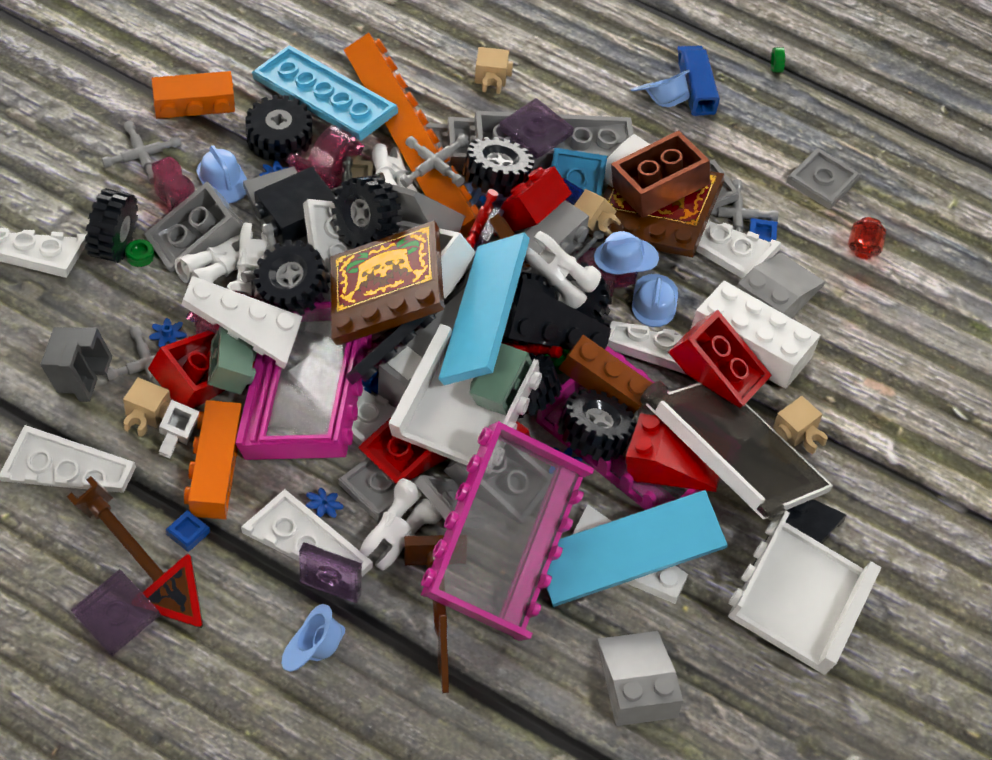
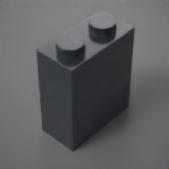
(283, 203)

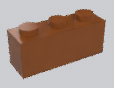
(602, 371)

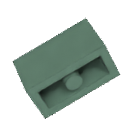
(230, 362)
(499, 388)

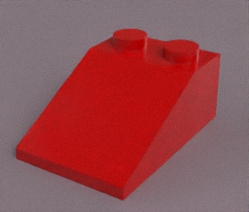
(535, 198)
(720, 360)
(184, 369)
(397, 457)
(664, 459)

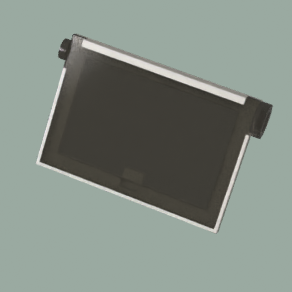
(738, 448)

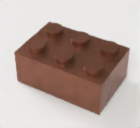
(660, 173)

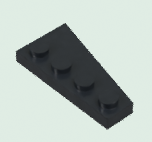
(549, 322)
(386, 349)
(814, 520)

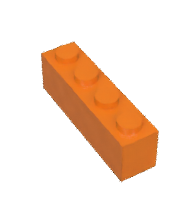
(214, 461)

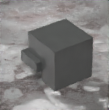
(75, 359)

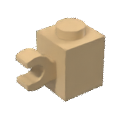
(492, 68)
(599, 210)
(145, 405)
(800, 423)

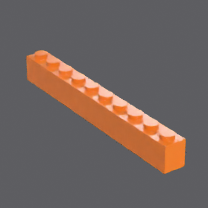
(379, 76)

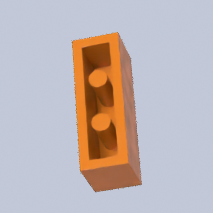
(193, 94)

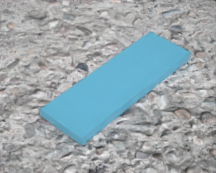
(325, 92)
(484, 309)
(634, 547)

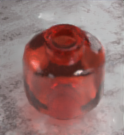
(867, 238)

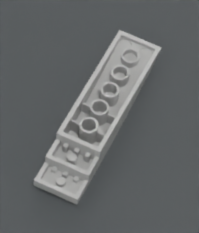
(590, 135)

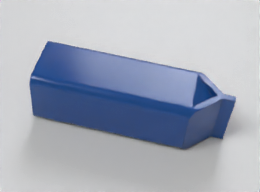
(700, 80)

